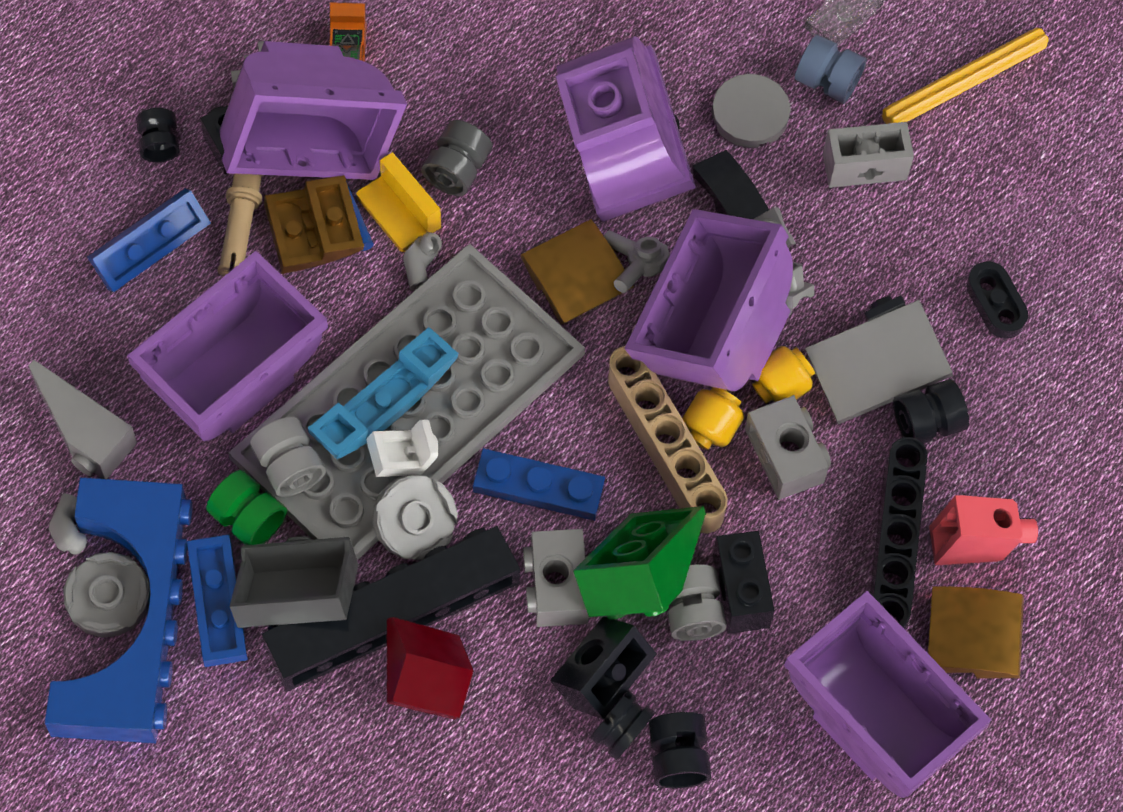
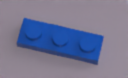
(149, 240)
(538, 484)
(213, 589)

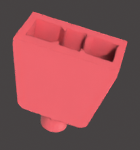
(979, 530)

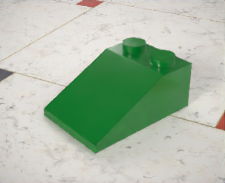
(640, 563)

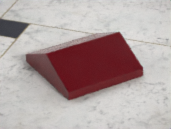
(426, 669)

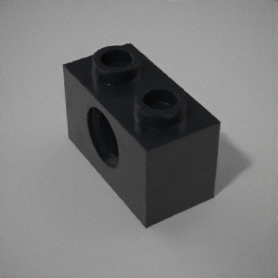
(743, 582)
(603, 667)

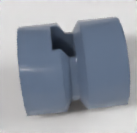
(830, 68)

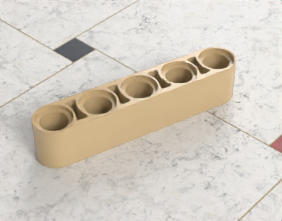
(666, 420)

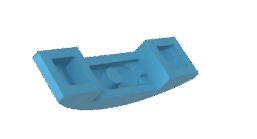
(387, 397)

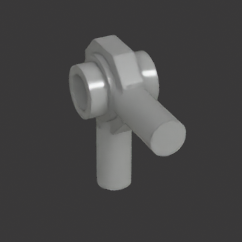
(645, 258)

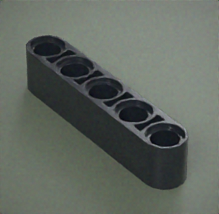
(902, 521)

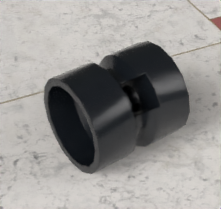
(938, 410)
(679, 745)

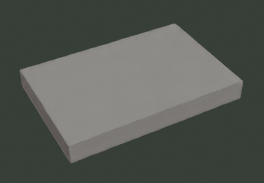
(878, 361)

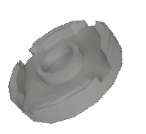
(751, 110)
(414, 516)
(107, 595)

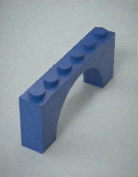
(127, 695)

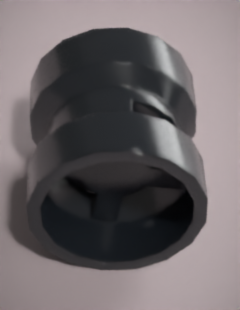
(157, 134)

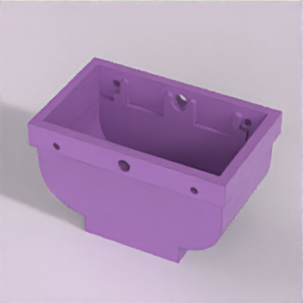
(309, 114)
(624, 127)
(717, 302)
(231, 348)
(883, 697)

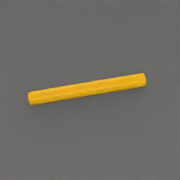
(966, 77)

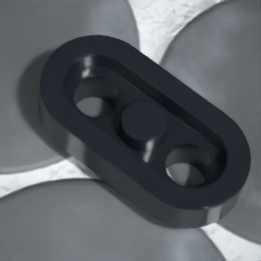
(998, 302)

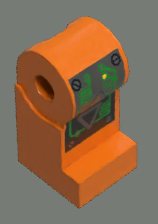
(348, 28)

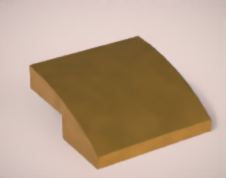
(313, 224)
(574, 270)
(976, 631)

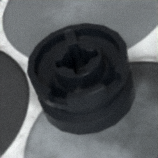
(622, 725)

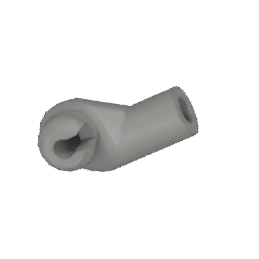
(419, 256)
(63, 528)

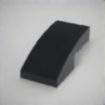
(729, 186)

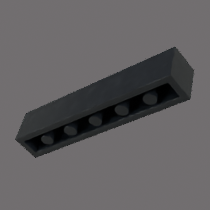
(418, 593)

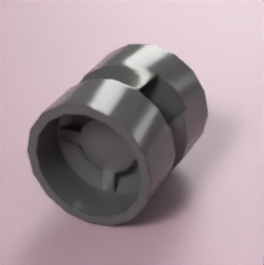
(459, 156)

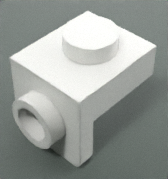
(403, 450)

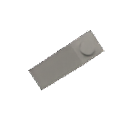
(90, 431)

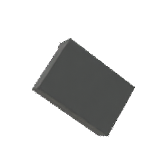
(294, 582)

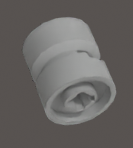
(289, 459)
(696, 610)

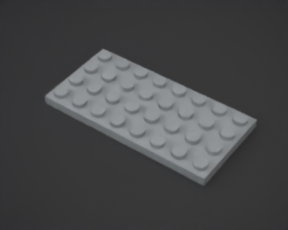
(503, 364)

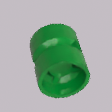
(240, 504)

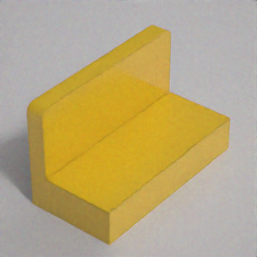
(399, 204)

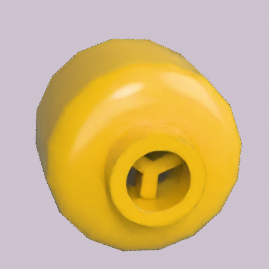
(784, 375)
(713, 417)

